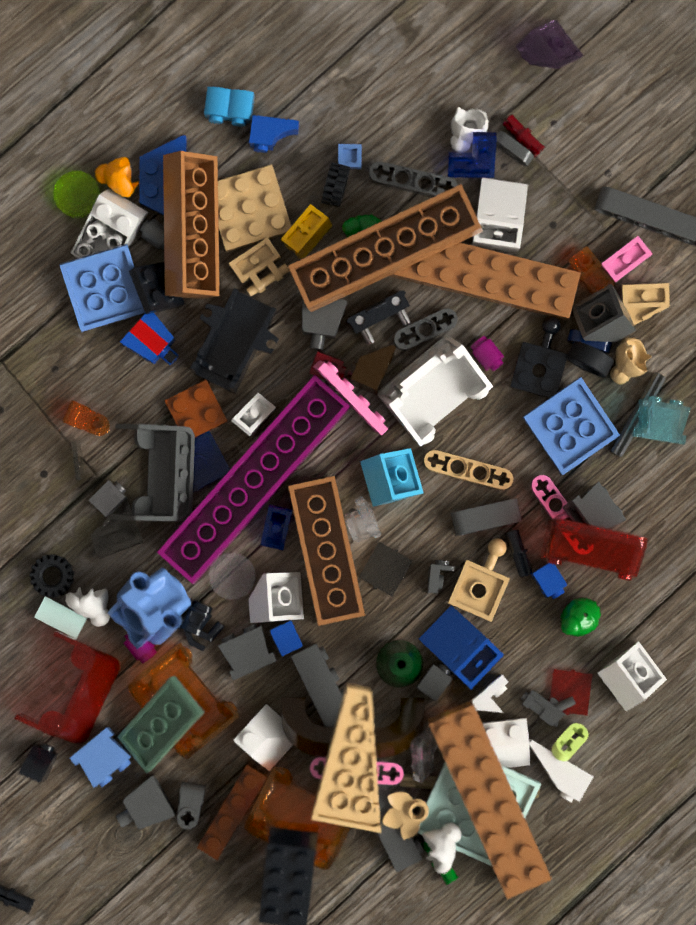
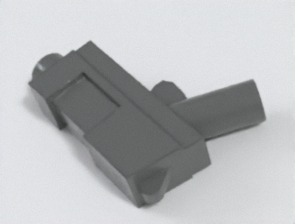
(549, 711)

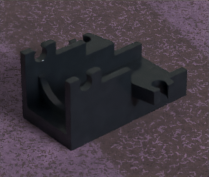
(233, 340)

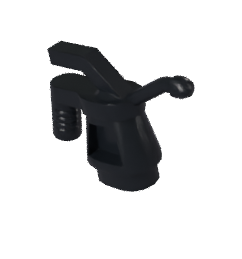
(196, 618)

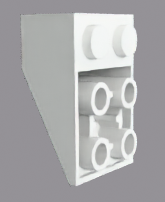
(500, 215)
(109, 224)

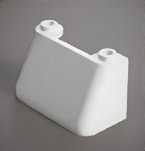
(433, 388)

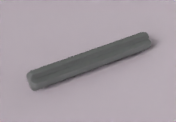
(627, 433)

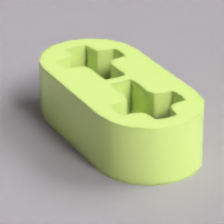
(573, 745)

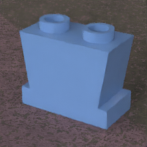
(102, 758)

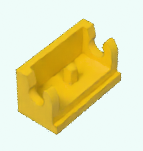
(306, 231)

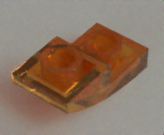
(591, 270)

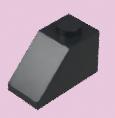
(39, 762)

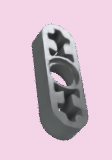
(444, 328)

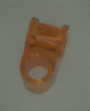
(83, 418)

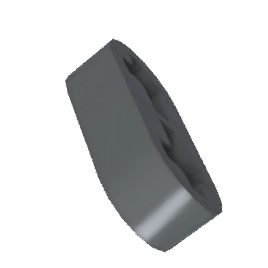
(513, 149)

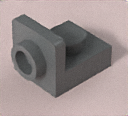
(435, 580)

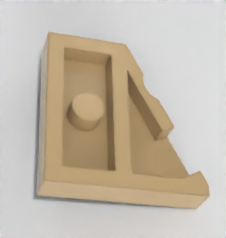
(645, 300)

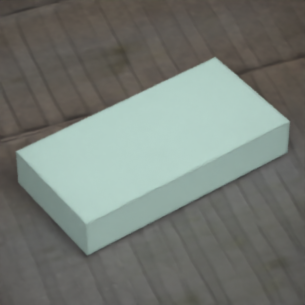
(60, 617)

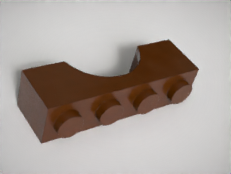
(232, 811)

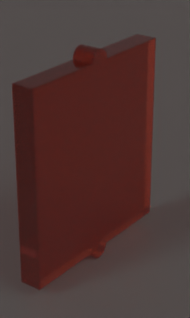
(572, 684)

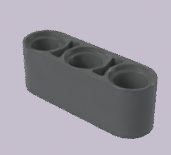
(486, 517)

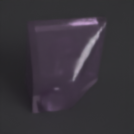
(549, 47)

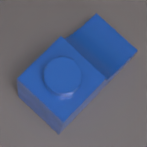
(269, 130)

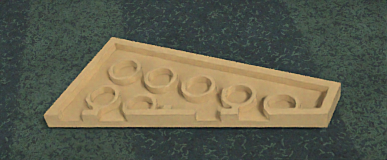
(349, 777)

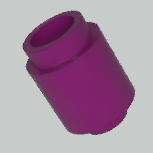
(487, 353)
(144, 653)

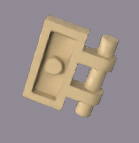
(256, 260)

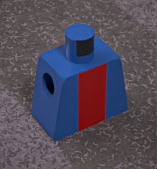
(151, 340)

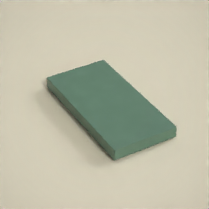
(160, 724)

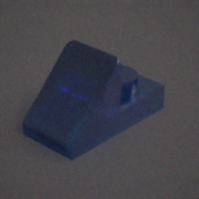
(276, 527)

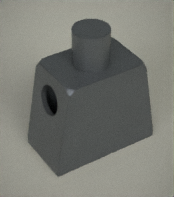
(322, 322)
(146, 805)

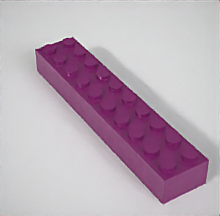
(254, 479)

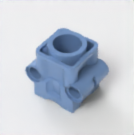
(150, 607)

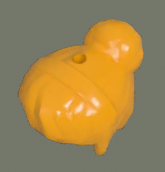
(117, 176)

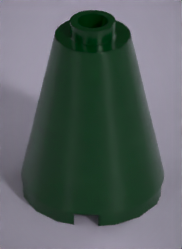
(388, 658)

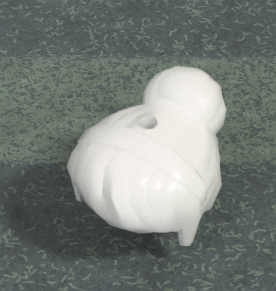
(464, 125)
(90, 605)
(443, 846)

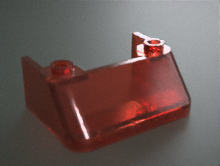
(594, 547)
(88, 699)

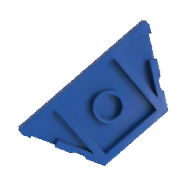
(151, 174)

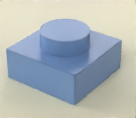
(350, 155)

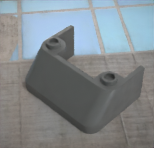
(169, 473)

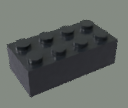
(288, 876)

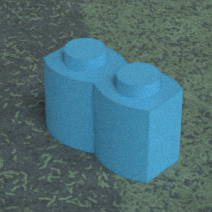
(229, 105)

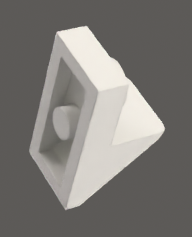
(253, 414)
(483, 700)

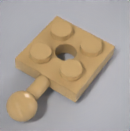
(475, 574)

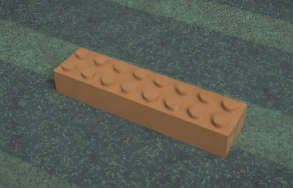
(385, 248)
(498, 279)
(489, 799)

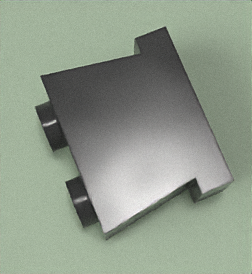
(595, 508)
(246, 651)

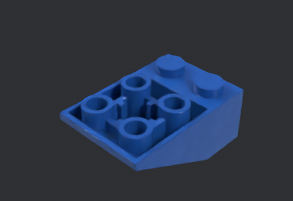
(461, 647)

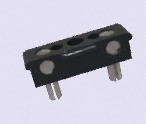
(378, 312)

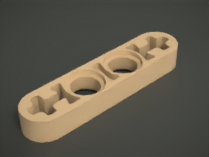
(467, 473)

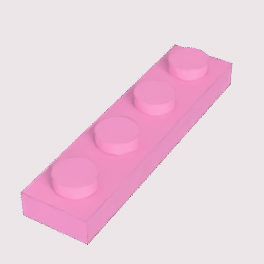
(344, 388)

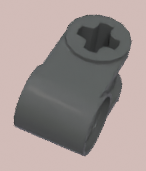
(191, 800)

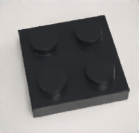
(150, 287)

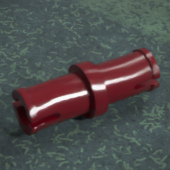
(523, 135)

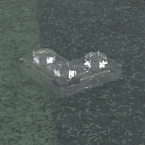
(423, 755)

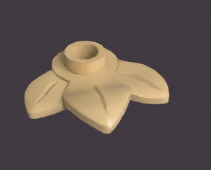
(401, 814)

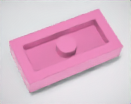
(626, 259)

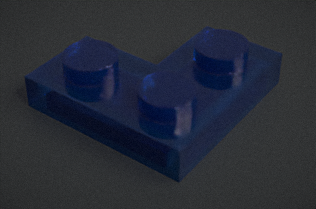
(479, 162)

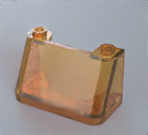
(216, 714)
(290, 807)

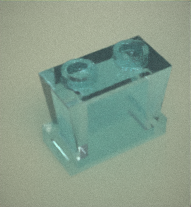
(662, 420)

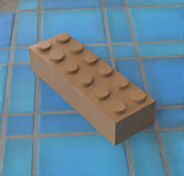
(191, 225)
(326, 550)

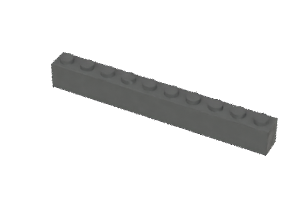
(327, 699)

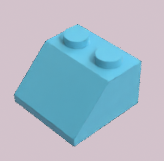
(391, 477)

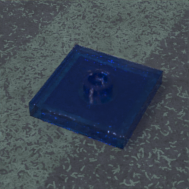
(208, 462)

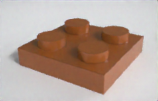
(196, 409)

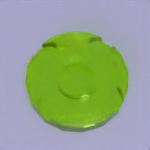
(76, 193)

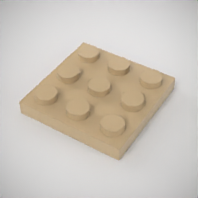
(251, 208)

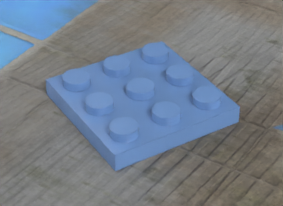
(102, 287)
(571, 426)

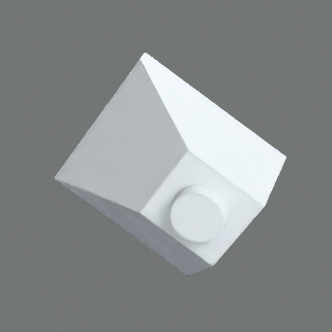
(277, 598)
(264, 738)

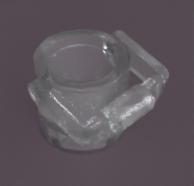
(362, 522)

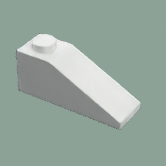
(563, 774)

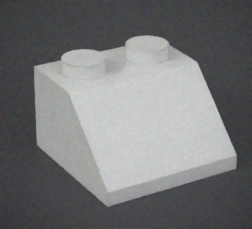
(632, 676)
(510, 741)

